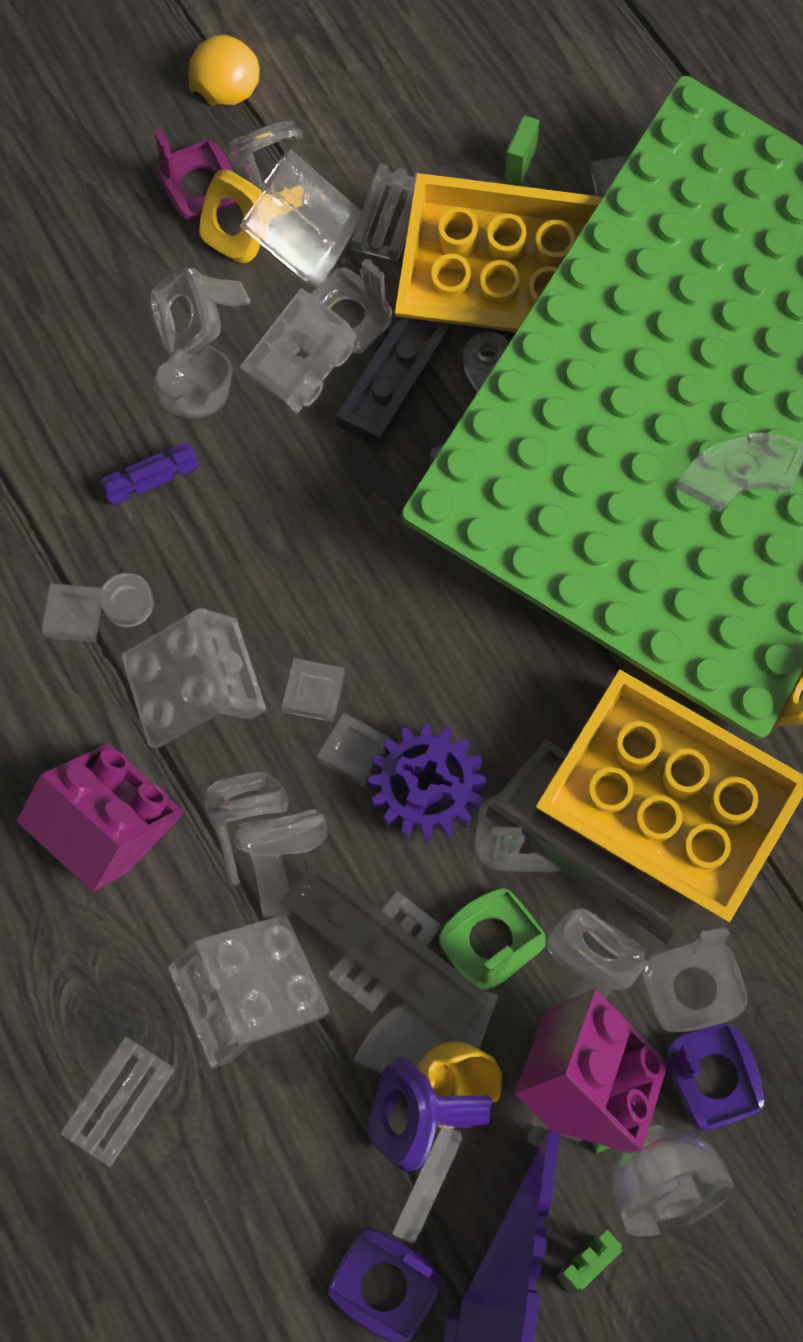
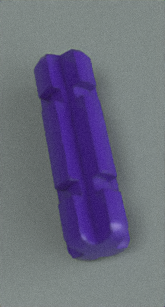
(149, 474)

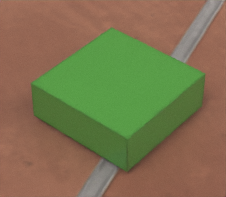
(521, 150)

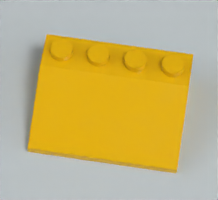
(484, 249)
(673, 795)

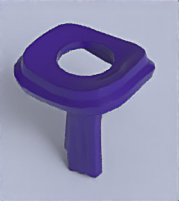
(684, 1066)
(425, 1111)
(422, 1286)

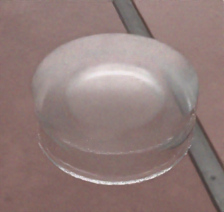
(126, 599)

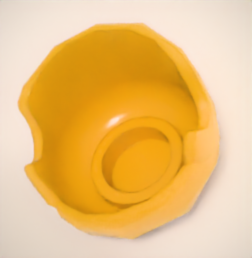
(223, 70)
(461, 1071)

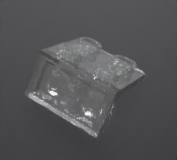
(192, 676)
(246, 987)

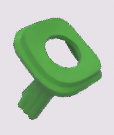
(501, 905)

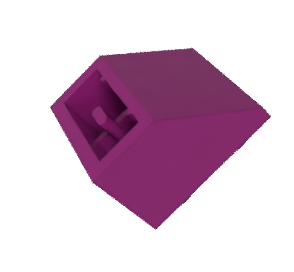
(98, 815)
(592, 1074)

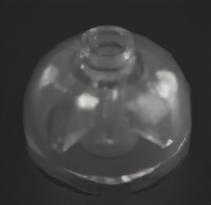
(667, 1180)

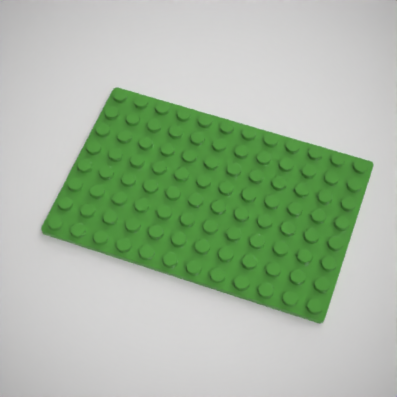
(640, 355)

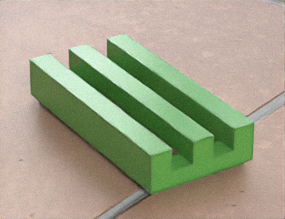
(590, 1262)

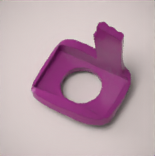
(175, 165)

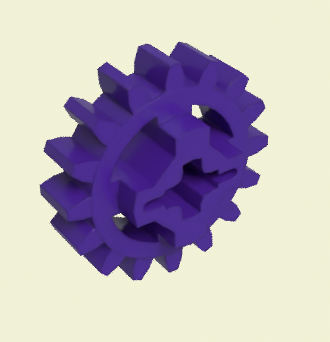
(445, 792)

